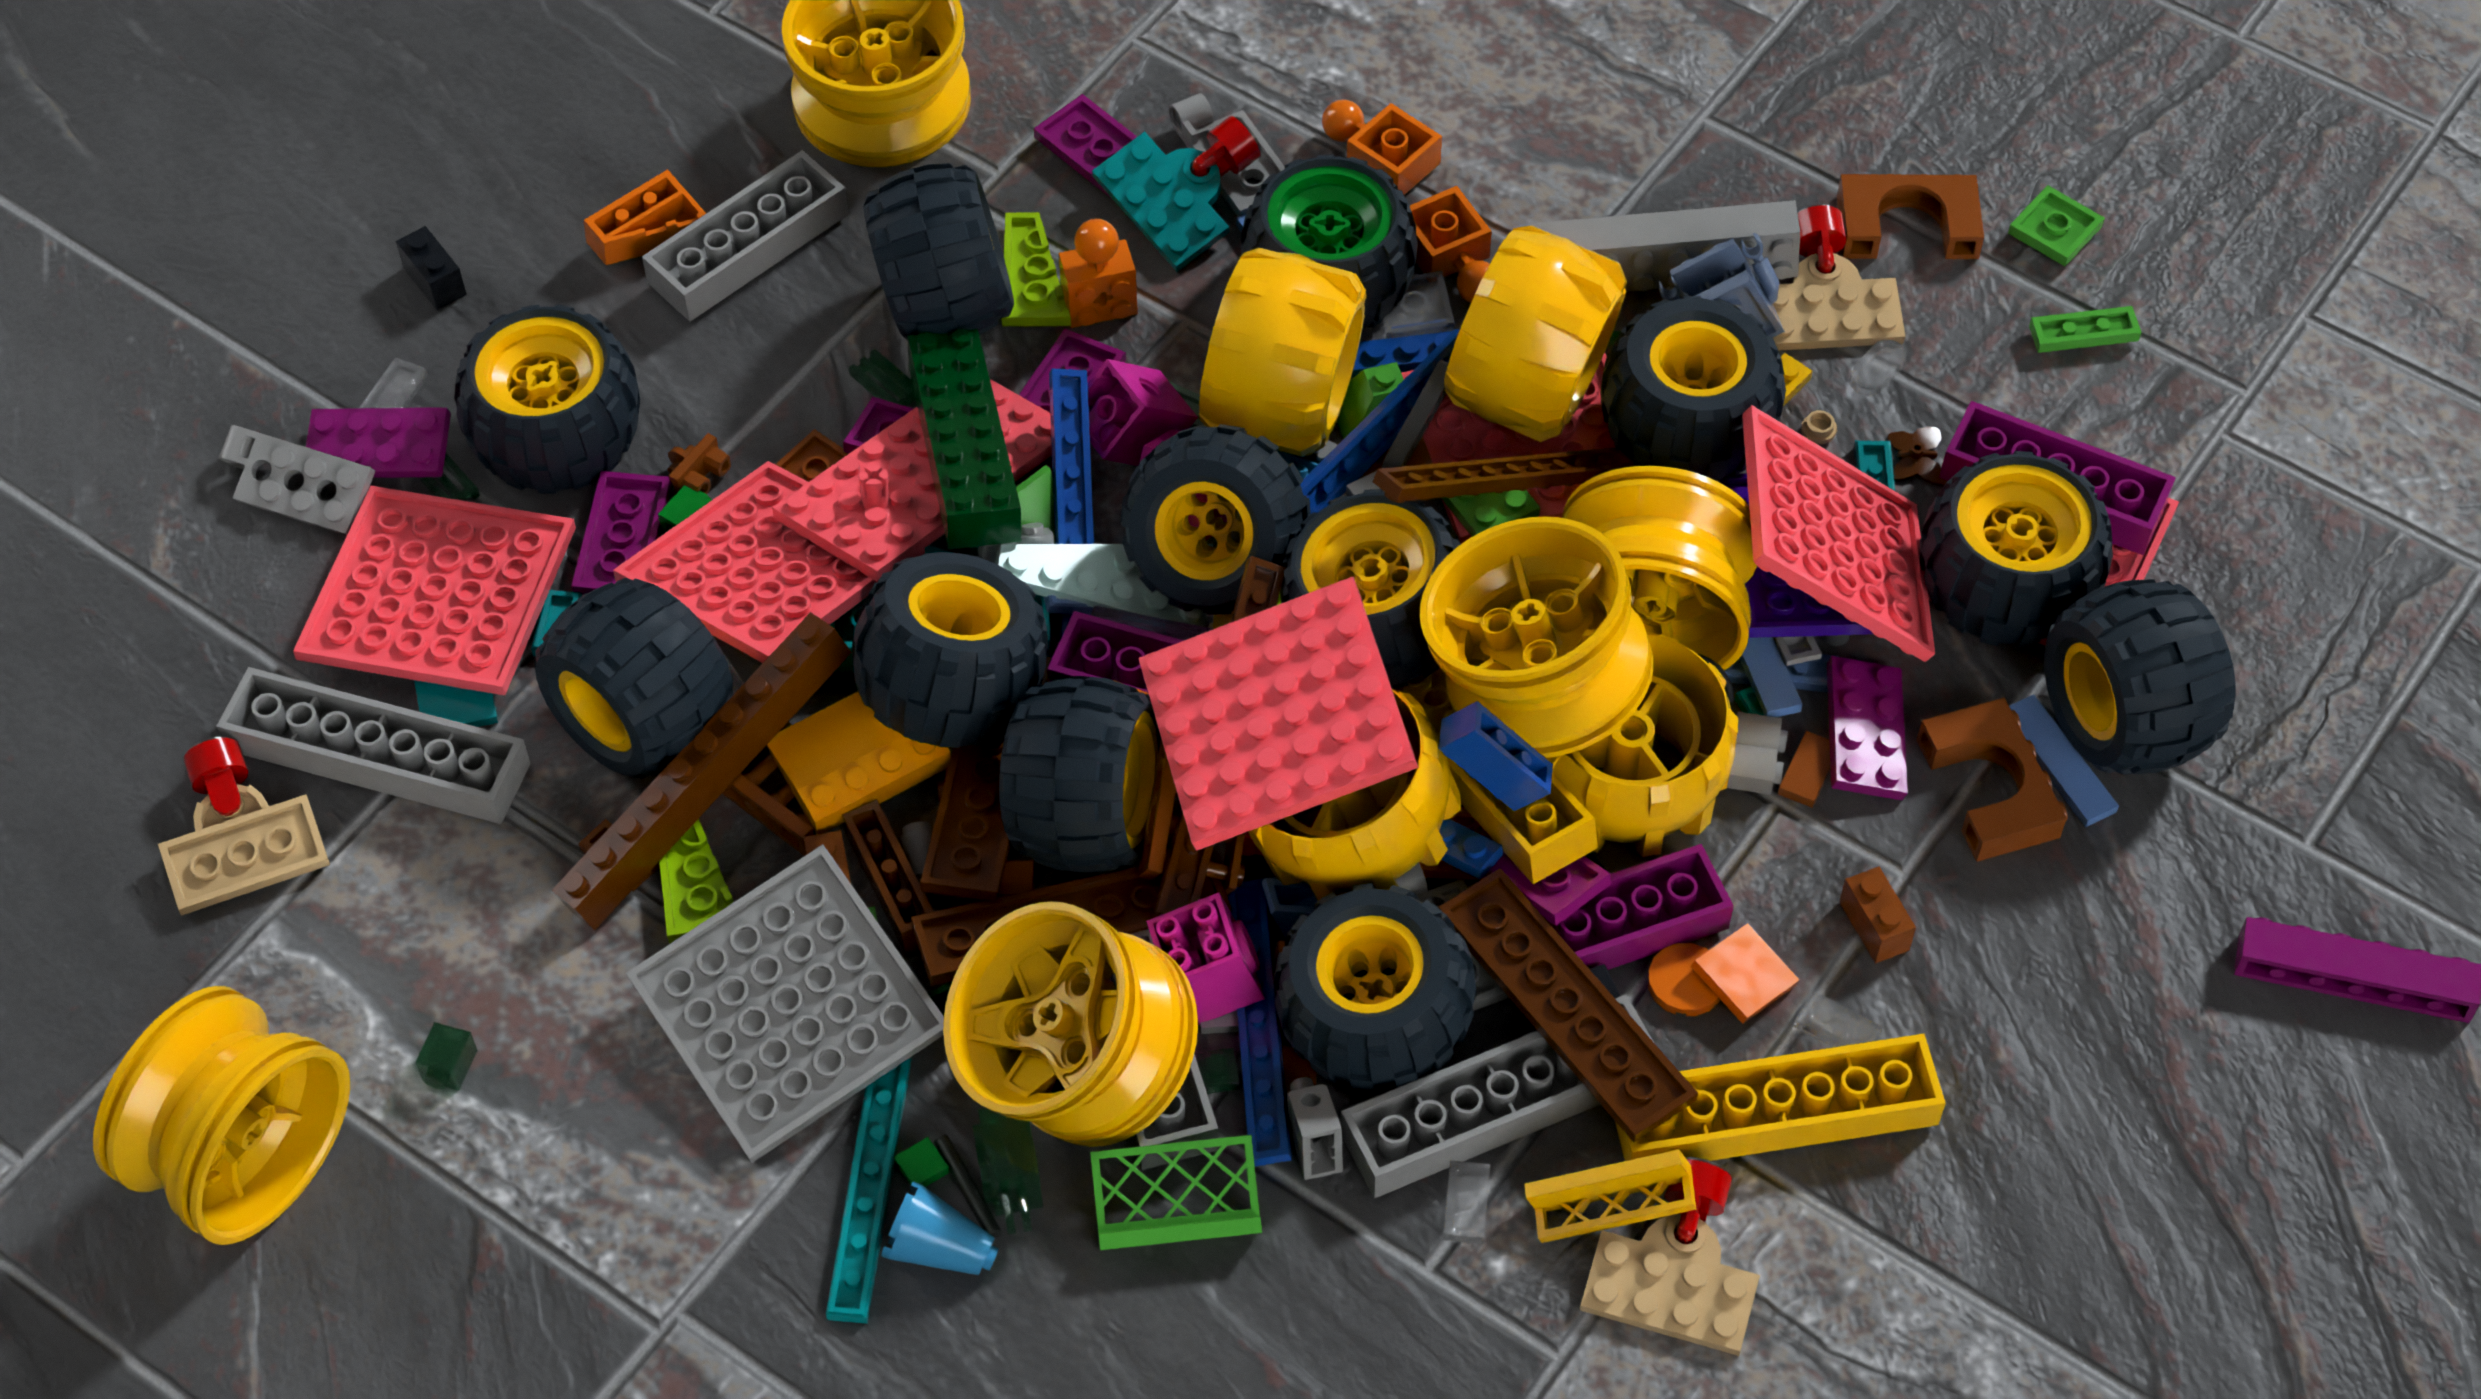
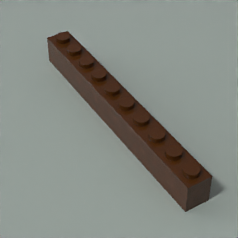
(702, 771)

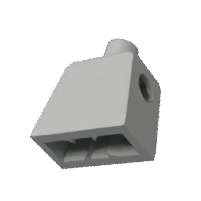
(1313, 1116)

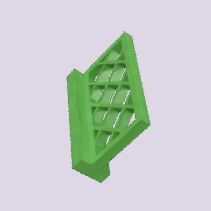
(1176, 1228)

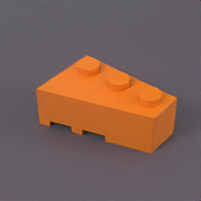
(641, 219)

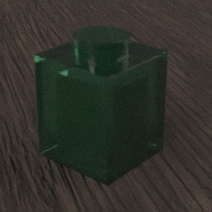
(446, 1057)

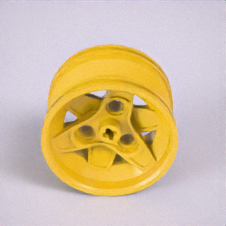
(870, 79)
(1682, 550)
(1547, 627)
(1042, 1008)
(221, 1114)

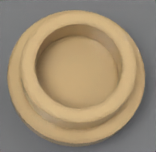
(1819, 427)

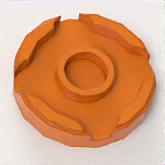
(1676, 984)

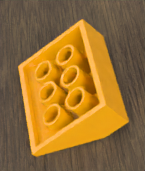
(849, 760)

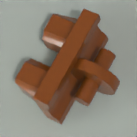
(693, 464)

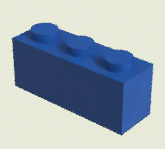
(1495, 756)

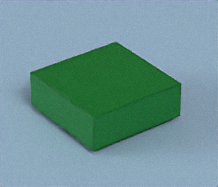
(922, 1163)

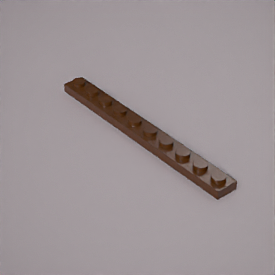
(1497, 474)
(1186, 866)

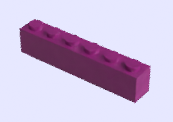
(2358, 969)

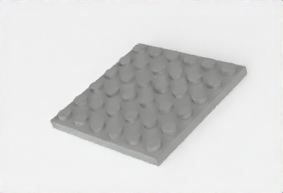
(787, 1002)

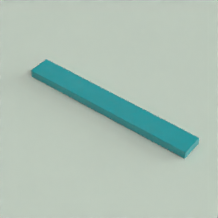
(867, 1197)

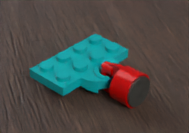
(1174, 192)

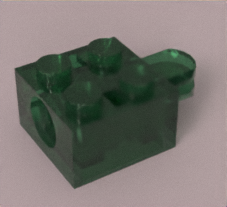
(1008, 1166)

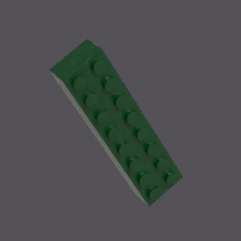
(964, 439)

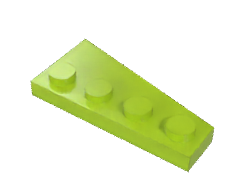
(1032, 274)
(691, 883)

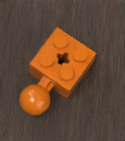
(1387, 142)
(1452, 239)
(1098, 275)

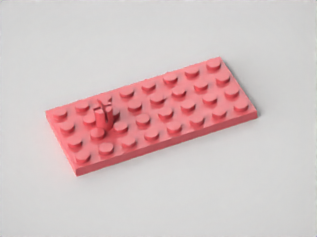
(883, 497)

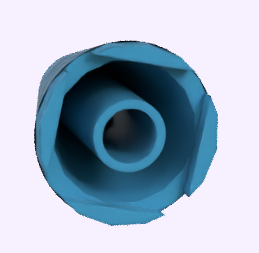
(938, 1235)

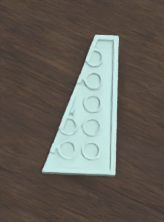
(1090, 576)

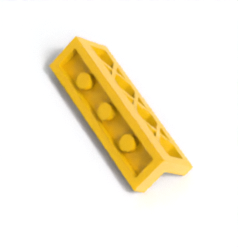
(1607, 1182)

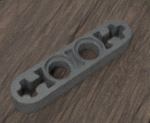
(1418, 419)

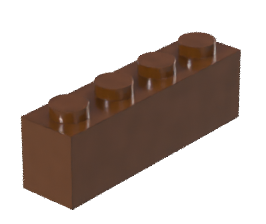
(887, 870)

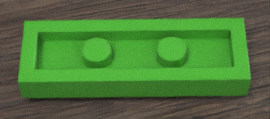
(2085, 329)

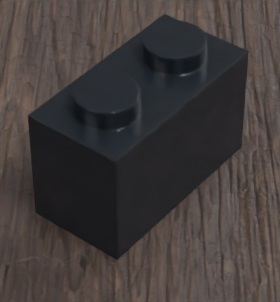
(431, 267)

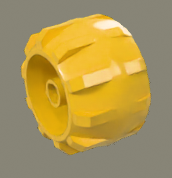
(1535, 333)
(1283, 349)
(1635, 793)
(1357, 838)

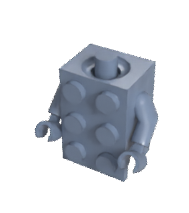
(1728, 276)

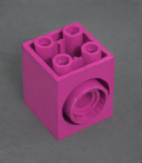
(1131, 409)
(1212, 953)

